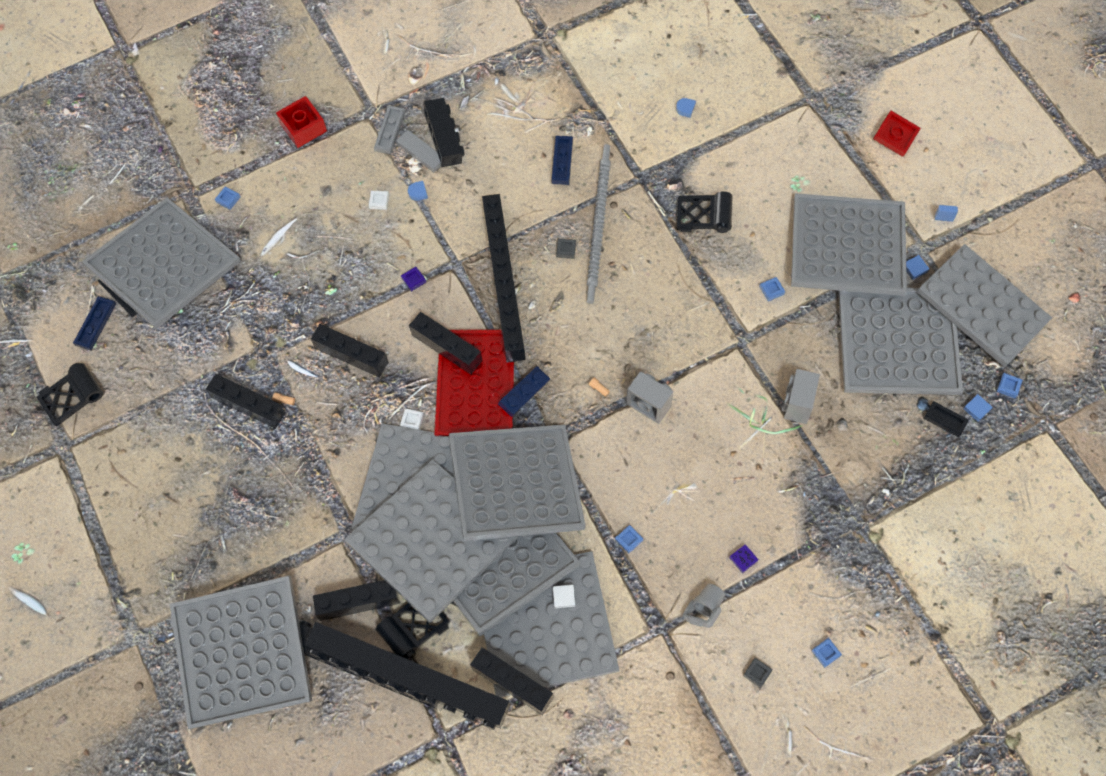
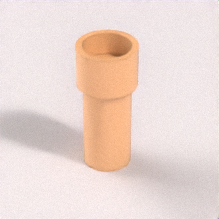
(595, 384)
(277, 397)

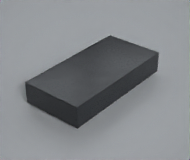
(946, 419)

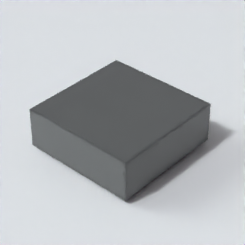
(566, 248)
(757, 672)

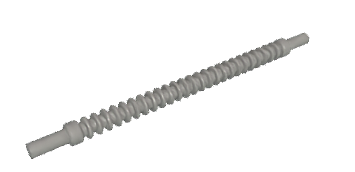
(598, 226)

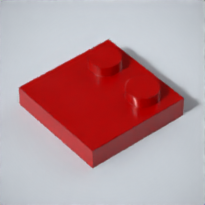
(896, 133)

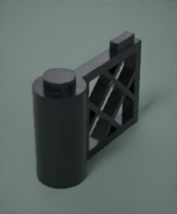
(719, 208)
(81, 383)
(401, 639)

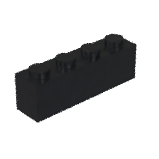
(443, 132)
(445, 343)
(349, 350)
(245, 401)
(355, 600)
(512, 681)

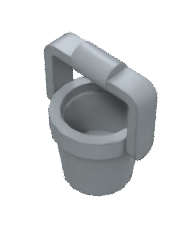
(707, 604)

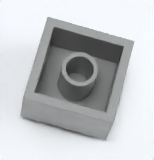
(800, 396)
(649, 397)

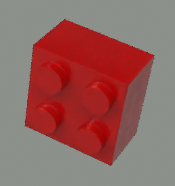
(301, 121)

